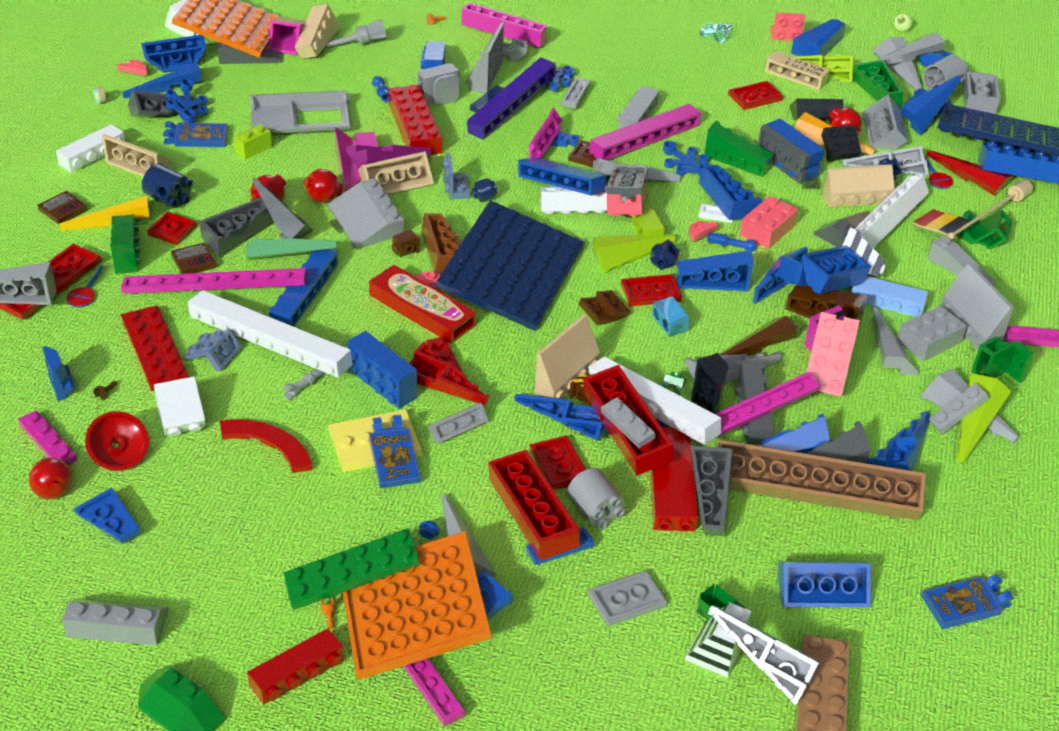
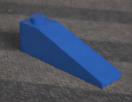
(771, 282)

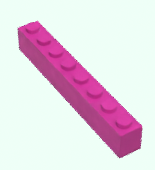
(645, 132)

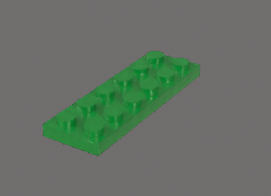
(351, 568)

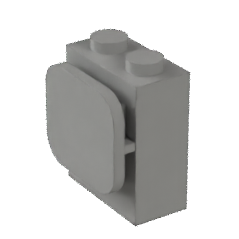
(439, 84)

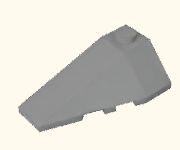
(953, 257)

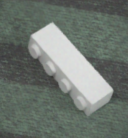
(86, 149)
(565, 200)

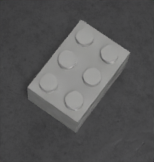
(981, 92)
(931, 333)

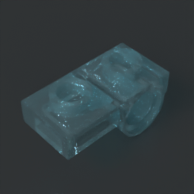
(720, 31)

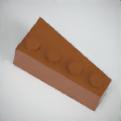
(439, 240)

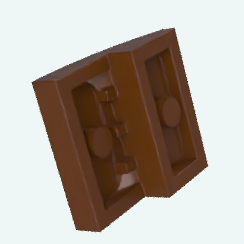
(604, 307)

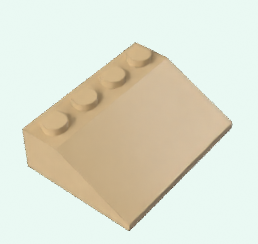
(565, 359)

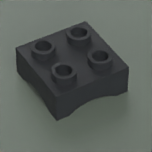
(841, 142)

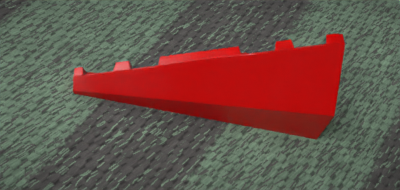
(988, 180)
(443, 376)

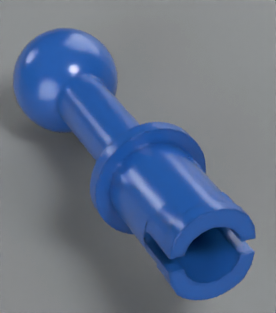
(382, 90)
(720, 239)

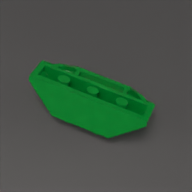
(178, 703)

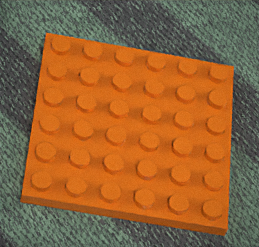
(228, 23)
(418, 610)

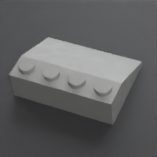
(488, 63)
(367, 214)
(978, 306)

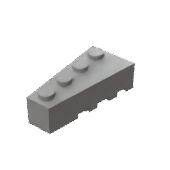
(28, 284)

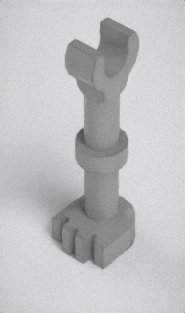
(308, 379)

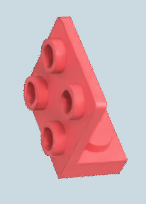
(787, 26)

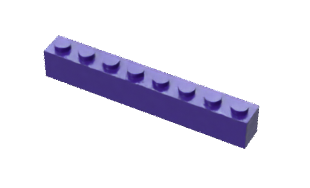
(511, 98)

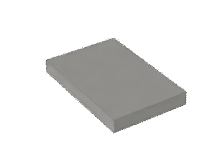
(627, 598)

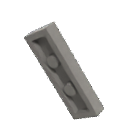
(575, 93)
(959, 408)
(628, 422)
(458, 423)

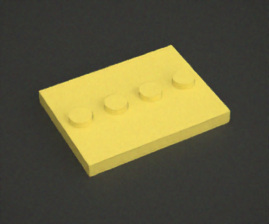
(353, 442)

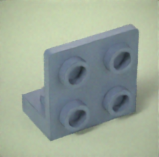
(455, 184)
(216, 346)

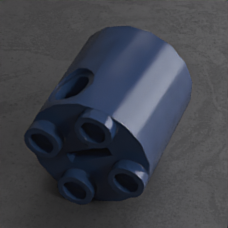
(167, 185)

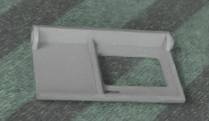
(279, 110)

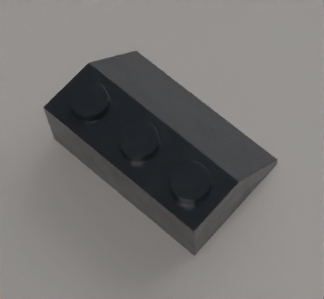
(816, 107)
(709, 382)

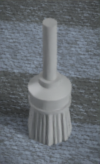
(363, 34)

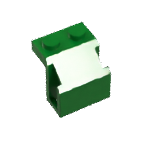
(988, 231)
(1003, 357)

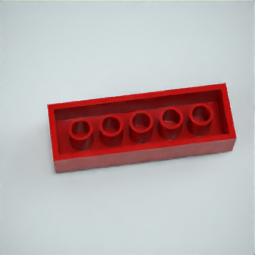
(414, 118)
(614, 383)
(533, 504)

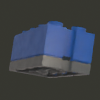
(791, 150)

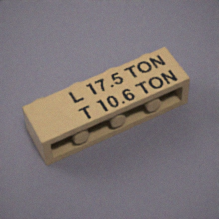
(797, 70)

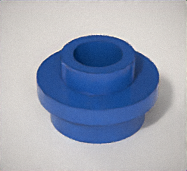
(429, 530)

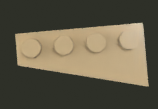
(317, 31)

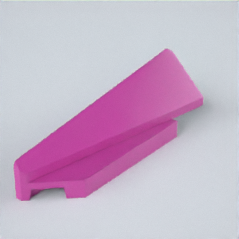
(545, 135)
(347, 166)

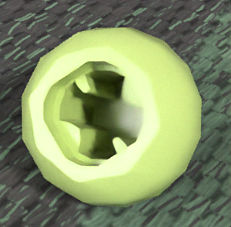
(902, 22)

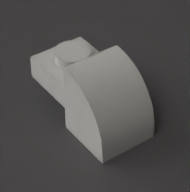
(515, 50)

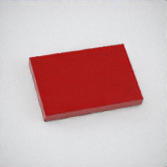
(755, 95)
(648, 289)
(557, 461)

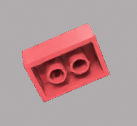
(769, 222)

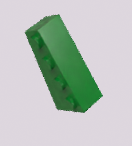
(878, 80)
(736, 150)
(125, 244)

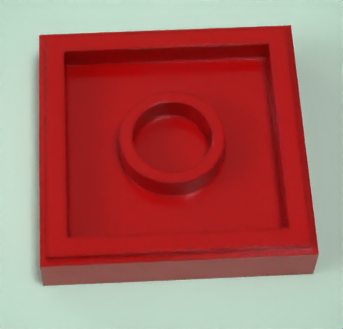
(172, 228)

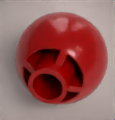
(845, 117)
(274, 183)
(322, 186)
(50, 478)

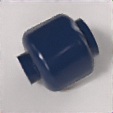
(484, 190)

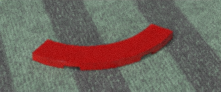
(272, 436)

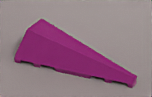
(371, 154)

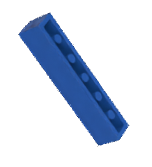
(561, 176)
(297, 299)

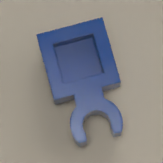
(563, 139)

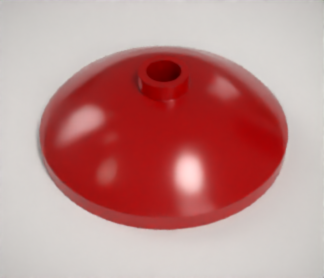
(120, 429)

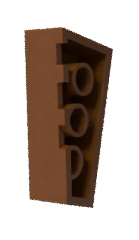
(808, 303)

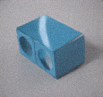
(667, 314)

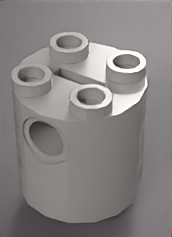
(944, 70)
(596, 497)

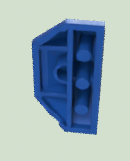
(174, 53)

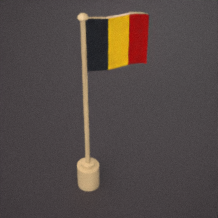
(952, 225)

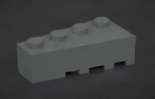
(234, 225)
(751, 383)
(713, 482)

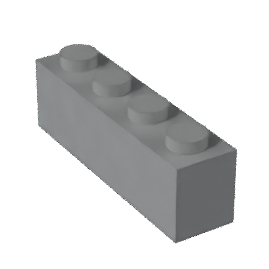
(639, 106)

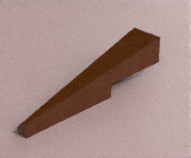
(774, 331)

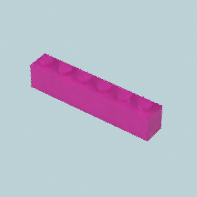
(514, 27)

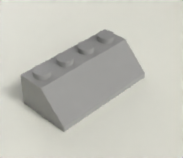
(885, 124)
(114, 621)

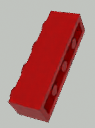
(295, 666)

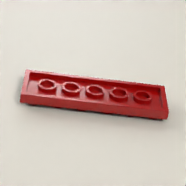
(66, 269)
(153, 346)

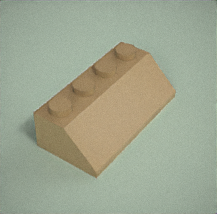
(131, 157)
(399, 173)
(858, 185)

